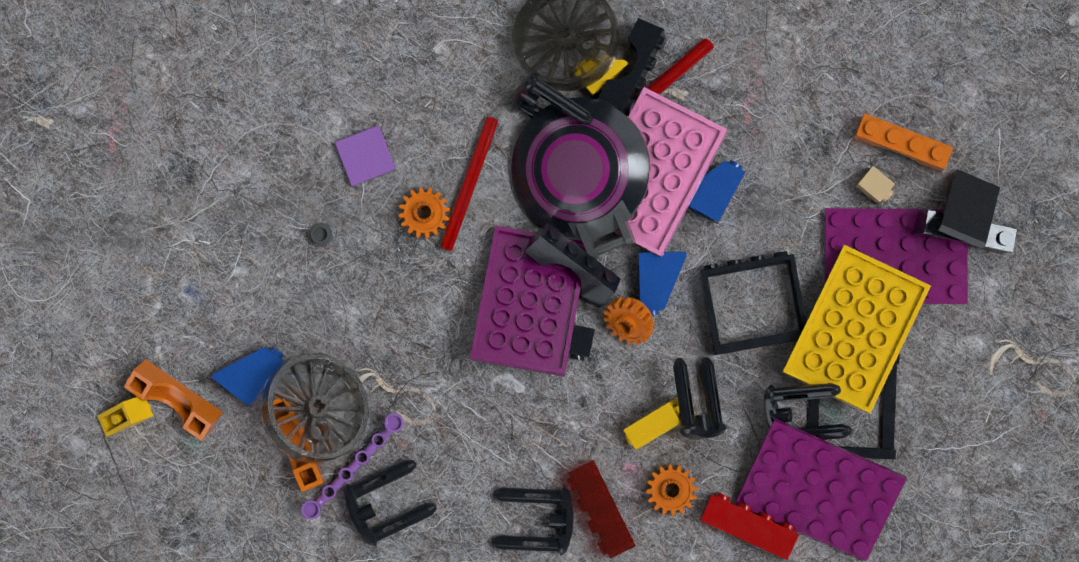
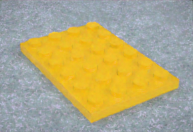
(857, 328)

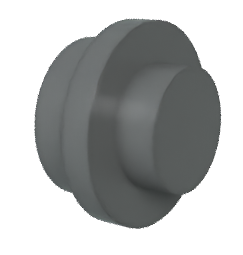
(320, 234)

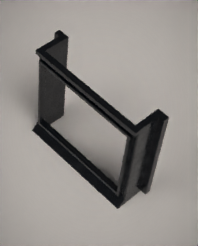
(888, 427)

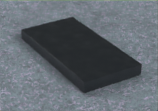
(969, 209)

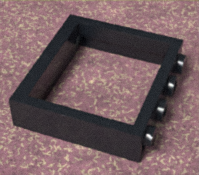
(736, 266)

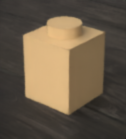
(876, 185)

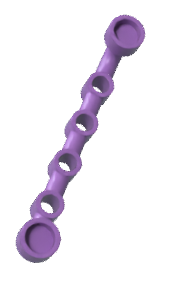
(312, 508)

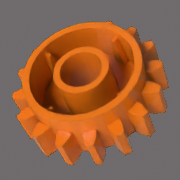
(427, 225)
(629, 320)
(684, 490)

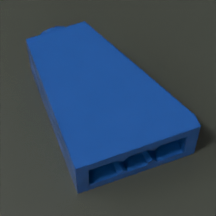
(717, 190)
(658, 278)
(248, 375)

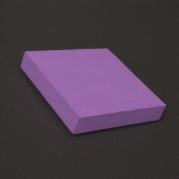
(365, 156)

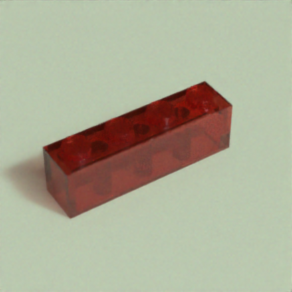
(601, 508)

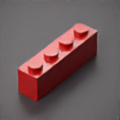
(748, 526)

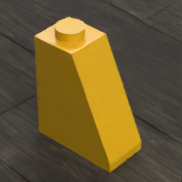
(653, 424)

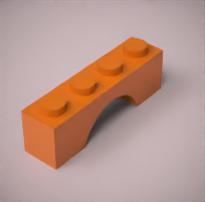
(903, 141)
(152, 383)
(307, 474)

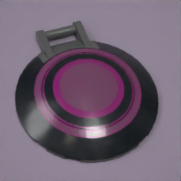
(582, 174)

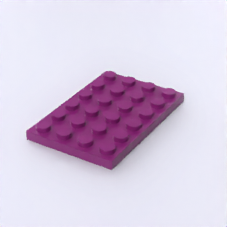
(891, 240)
(525, 308)
(821, 489)

